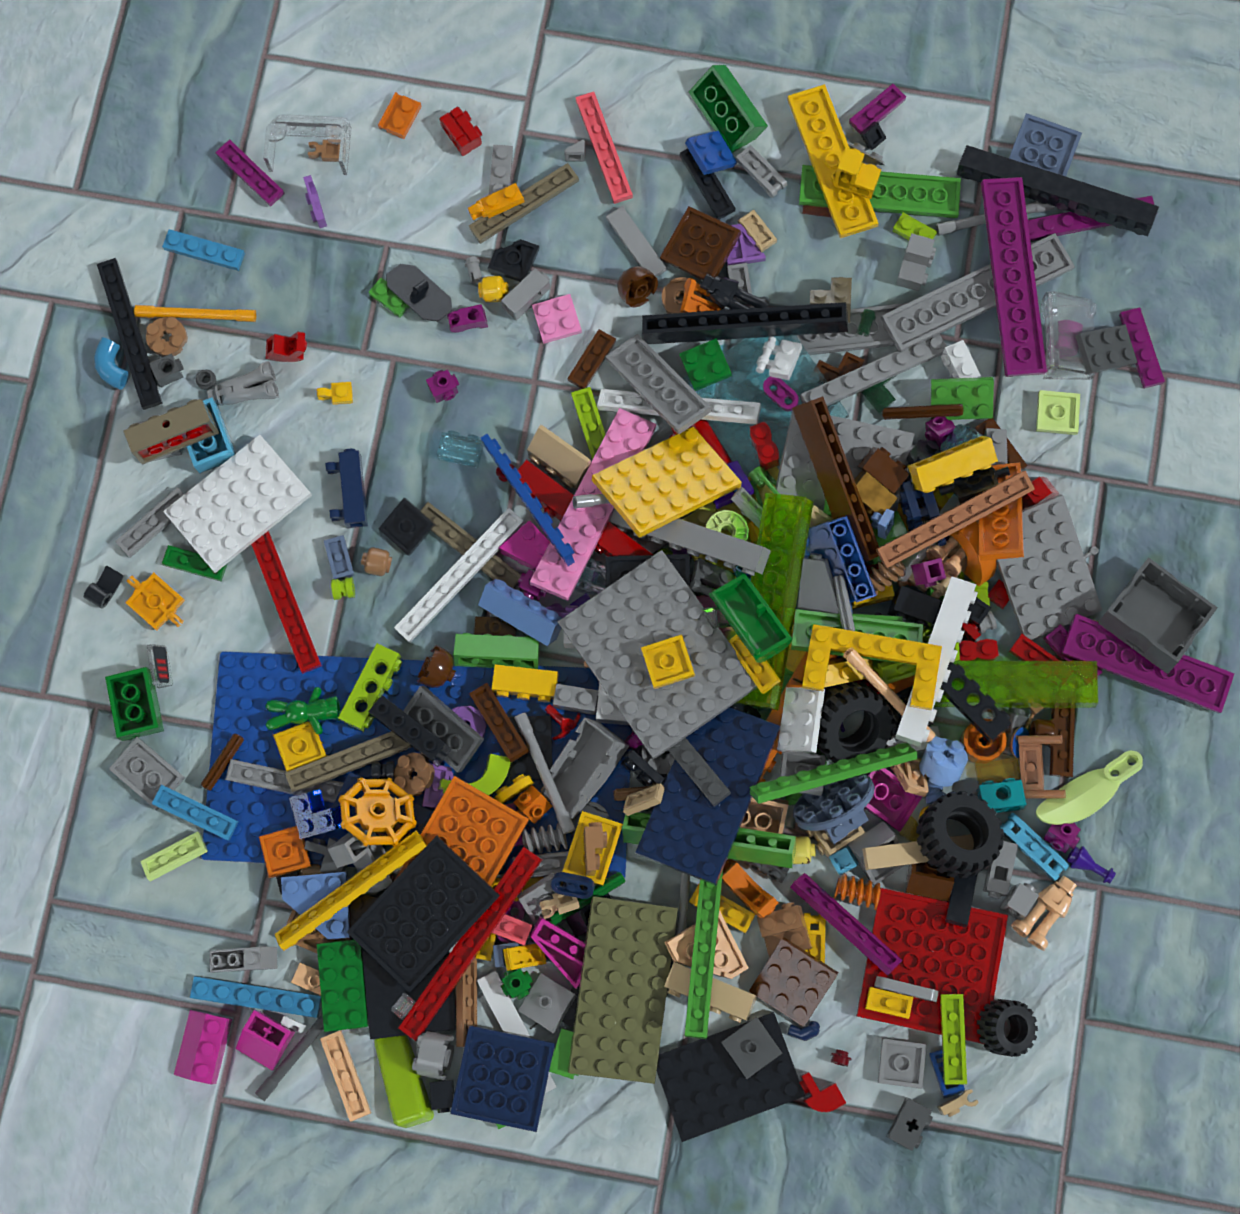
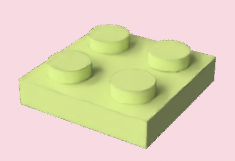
(1058, 412)

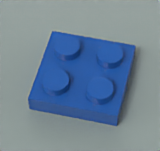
(711, 152)

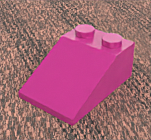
(890, 800)

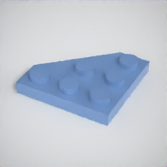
(307, 890)

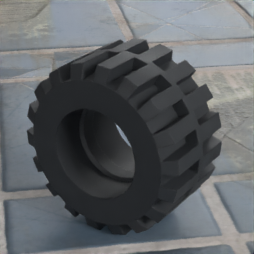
(1021, 1031)

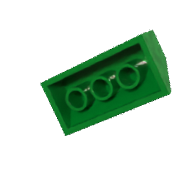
(727, 107)

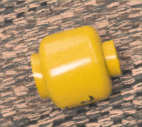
(492, 289)

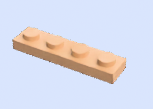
(345, 1075)

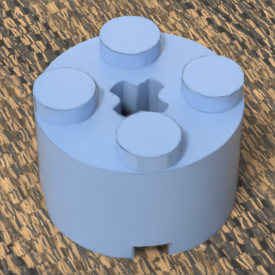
(943, 761)

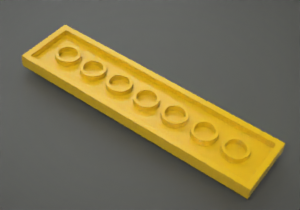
(825, 147)

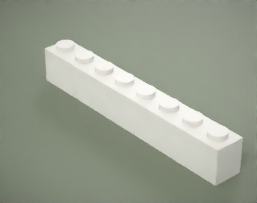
(945, 634)

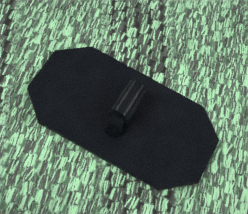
(419, 292)

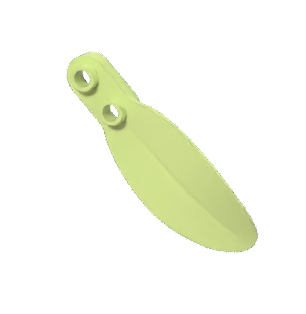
(1089, 791)

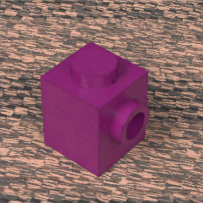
(928, 572)

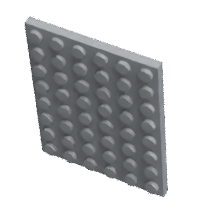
(646, 609)

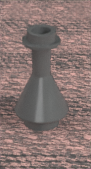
(1017, 720)

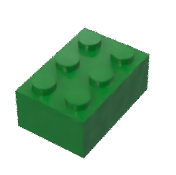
(134, 704)

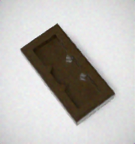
(493, 626)

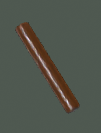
(923, 411)

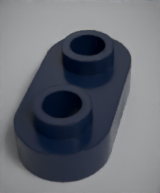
(572, 885)

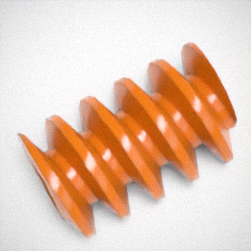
(858, 891)

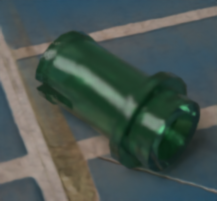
(866, 322)

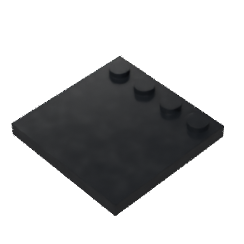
(385, 991)

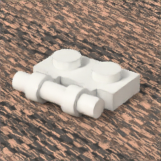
(784, 361)

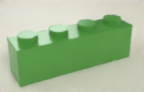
(499, 650)

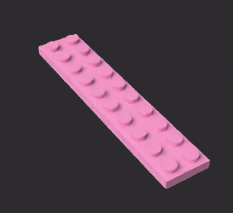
(584, 526)

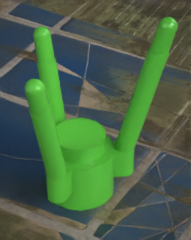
(761, 478)

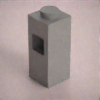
(526, 293)
(1000, 871)

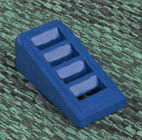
(945, 1092)

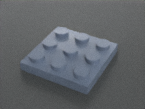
(1045, 145)

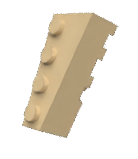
(723, 996)

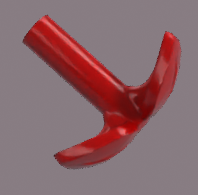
(566, 723)

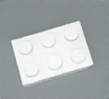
(800, 720)

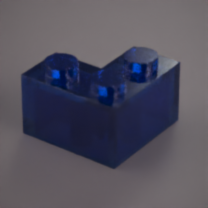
(312, 816)

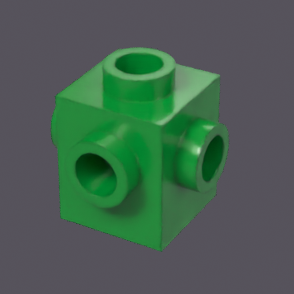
(521, 991)

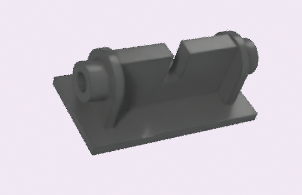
(773, 872)

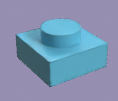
(843, 860)

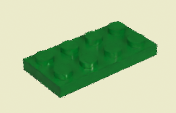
(342, 985)

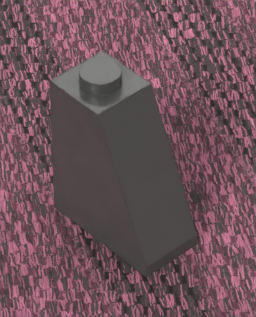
(817, 585)

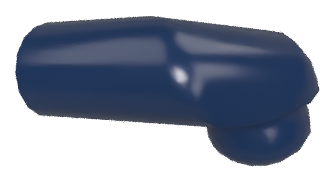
(805, 1033)

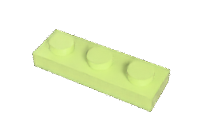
(174, 856)

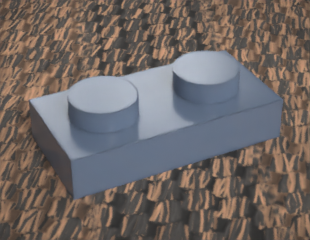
(339, 557)

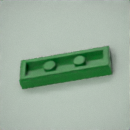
(190, 562)

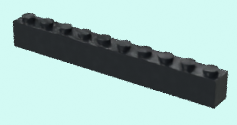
(1061, 191)
(745, 323)

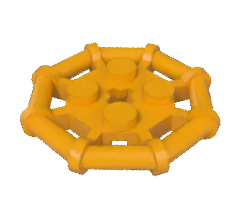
(377, 822)

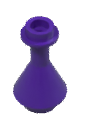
(1081, 859)

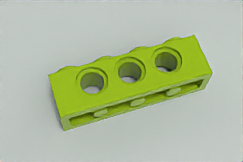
(359, 694)

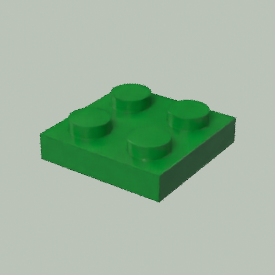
(705, 364)

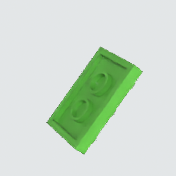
(972, 393)

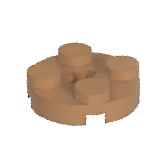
(672, 291)
(165, 325)
(404, 769)

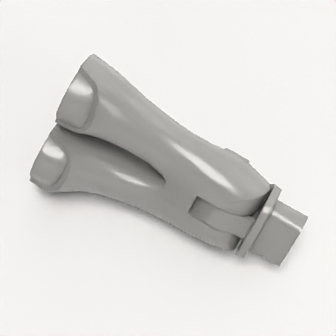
(238, 390)

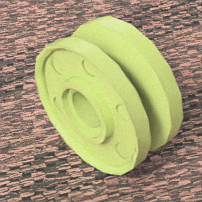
(729, 521)

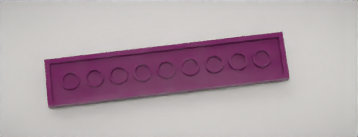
(1013, 277)

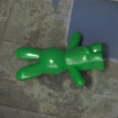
(299, 711)

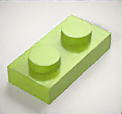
(908, 225)

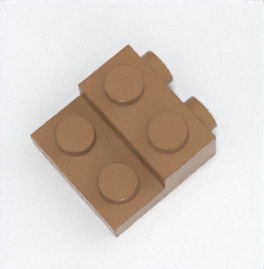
(594, 843)
(786, 923)

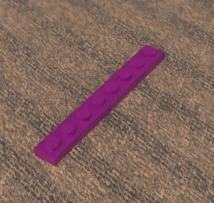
(1066, 223)

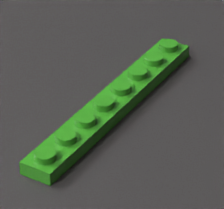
(832, 773)
(703, 959)

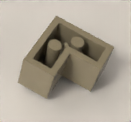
(839, 293)

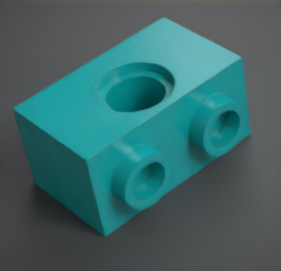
(1012, 789)

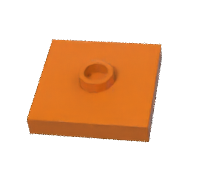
(284, 852)

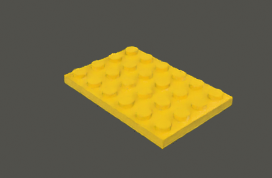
(666, 481)

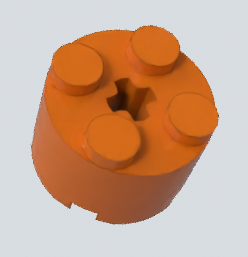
(976, 751)

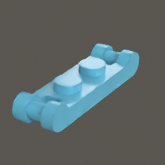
(1034, 847)

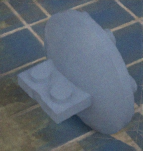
(837, 809)

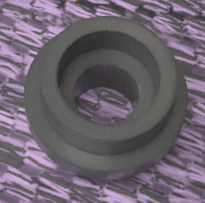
(205, 374)

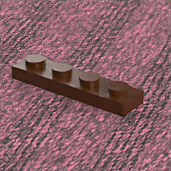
(499, 722)

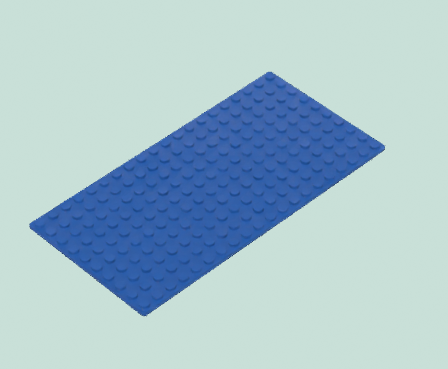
(253, 679)

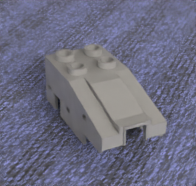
(585, 765)

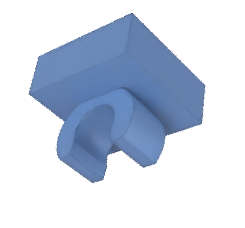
(883, 522)

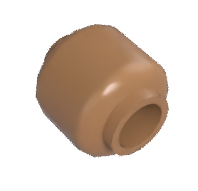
(376, 561)

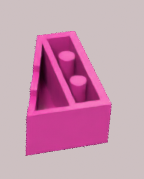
(526, 546)
(561, 948)

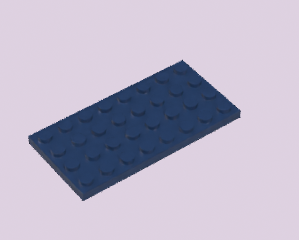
(685, 826)

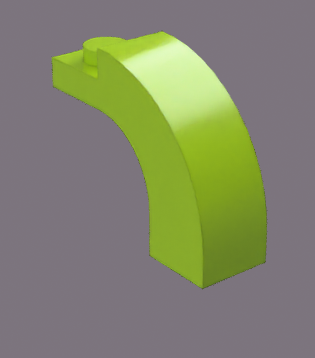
(494, 775)

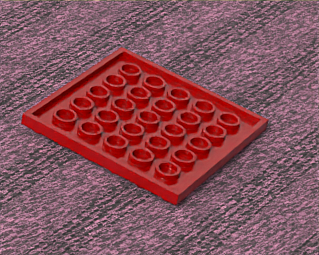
(936, 958)

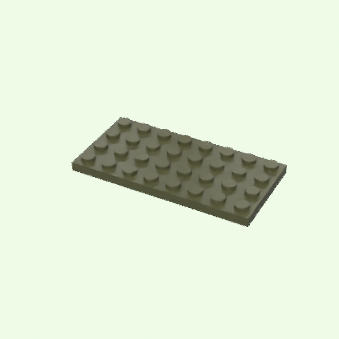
(622, 990)

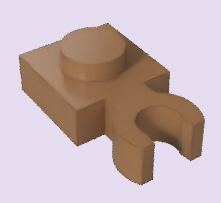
(327, 151)

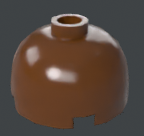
(636, 285)
(437, 668)

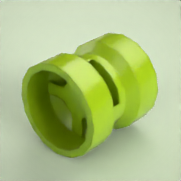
(343, 588)

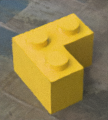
(855, 175)

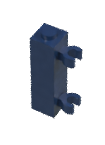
(352, 487)

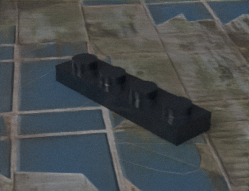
(709, 187)

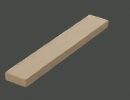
(904, 853)

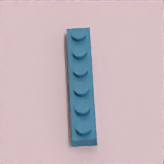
(256, 997)

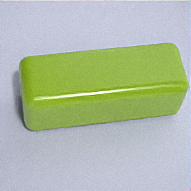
(403, 1086)

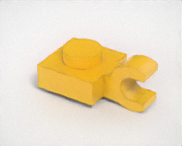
(339, 393)

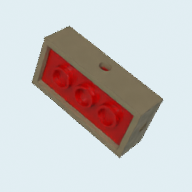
(170, 431)

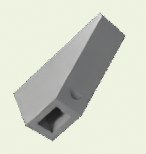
(243, 959)

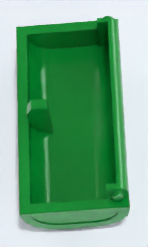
(751, 618)

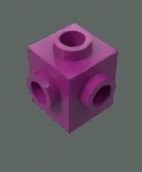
(443, 385)
(938, 429)
(530, 591)
(1063, 836)

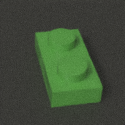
(387, 298)

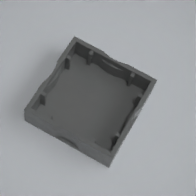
(1157, 615)

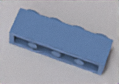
(520, 611)

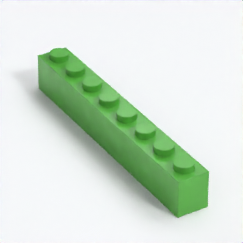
(748, 845)

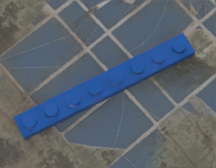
(532, 504)

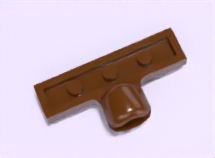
(1062, 754)

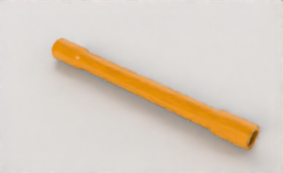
(152, 311)

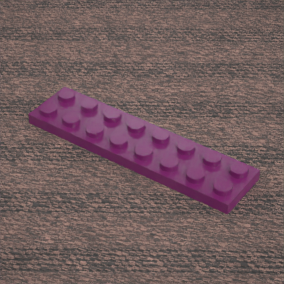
(1188, 680)

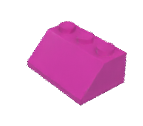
(203, 1047)

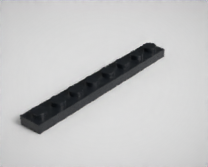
(129, 334)

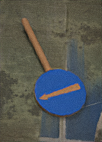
(1021, 731)

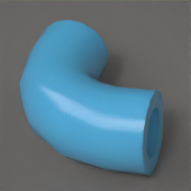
(106, 366)

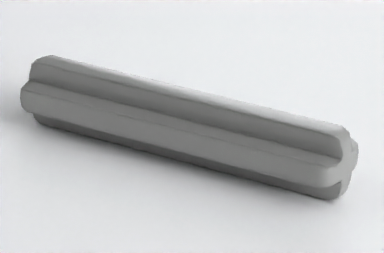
(843, 603)

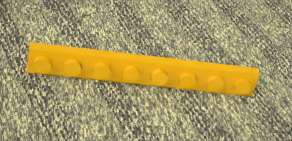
(350, 890)

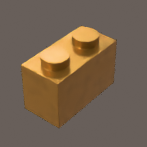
(873, 494)

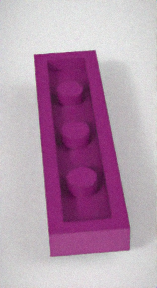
(250, 173)
(1147, 361)

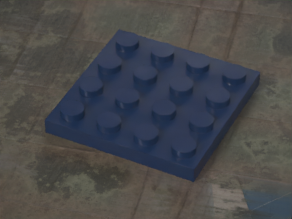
(502, 1078)

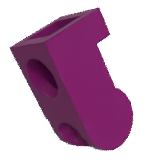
(467, 318)

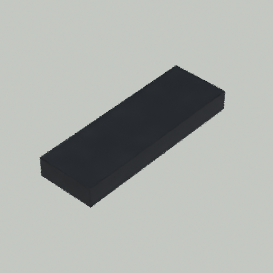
(961, 901)

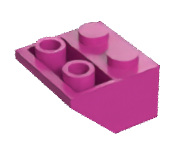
(264, 1039)

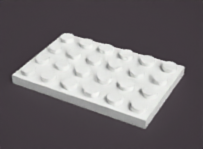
(237, 503)

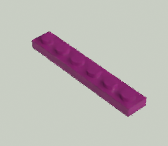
(846, 924)

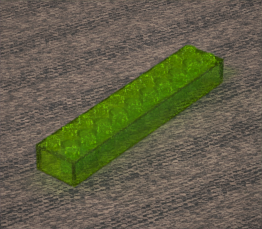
(785, 533)

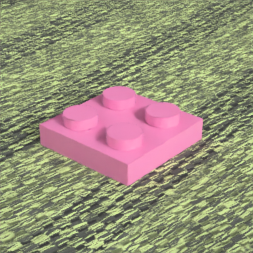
(556, 318)

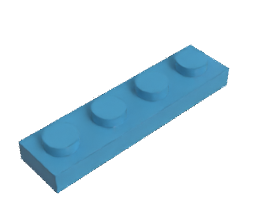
(203, 250)
(195, 812)

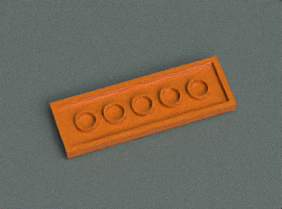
(1003, 529)

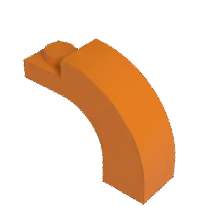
(976, 570)
(747, 889)

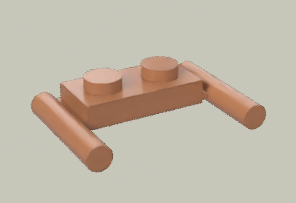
(1032, 766)

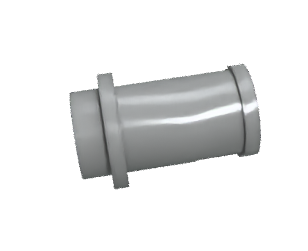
(472, 264)

